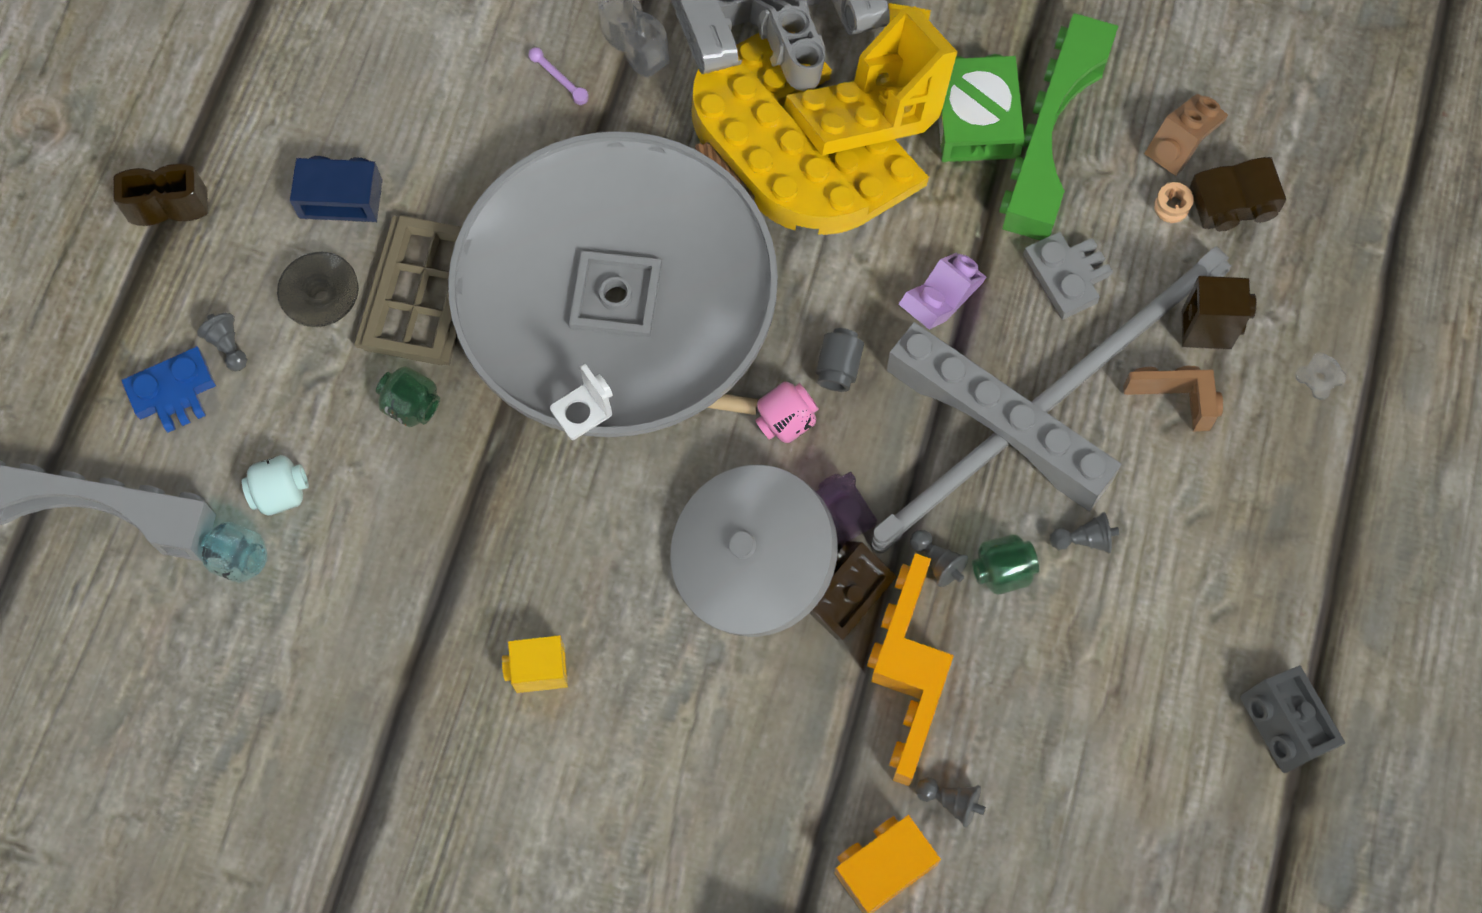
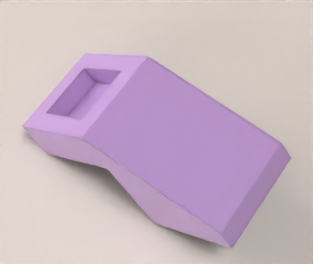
(944, 290)

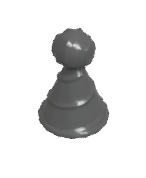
(220, 333)
(1093, 534)
(944, 563)
(959, 801)

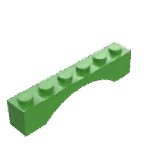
(1038, 190)

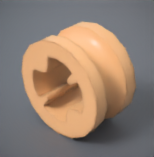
(1172, 190)

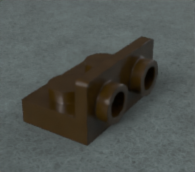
(853, 589)

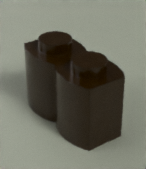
(161, 194)
(1238, 194)

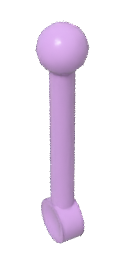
(580, 95)

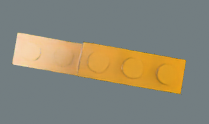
(909, 668)

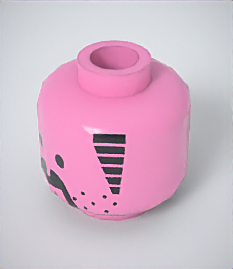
(786, 412)

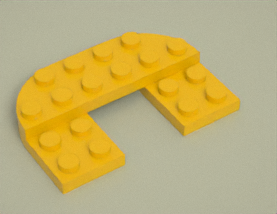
(791, 180)

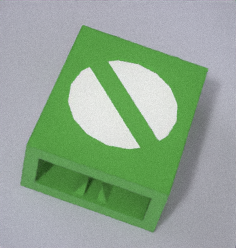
(982, 111)

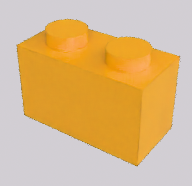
(886, 864)

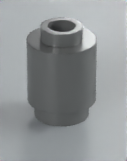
(839, 360)

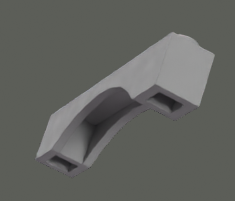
(1053, 448)
(167, 521)

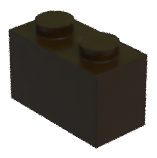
(1217, 312)

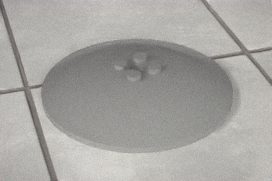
(603, 217)

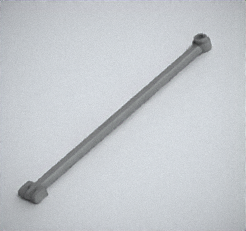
(891, 529)

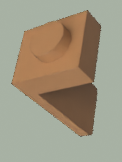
(1184, 131)
(1200, 384)

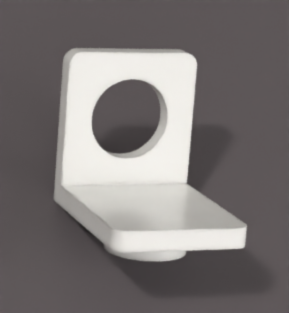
(594, 394)

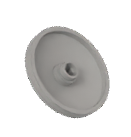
(754, 551)

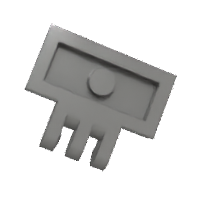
(1067, 272)

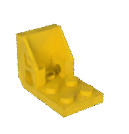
(874, 108)

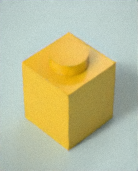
(536, 664)

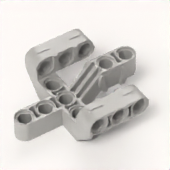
(710, 38)

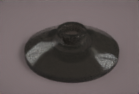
(313, 274)

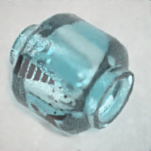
(234, 552)

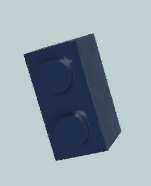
(336, 189)

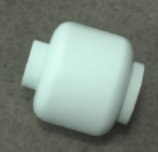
(274, 485)

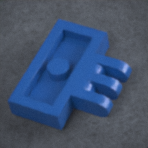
(170, 388)

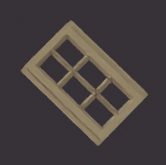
(383, 287)

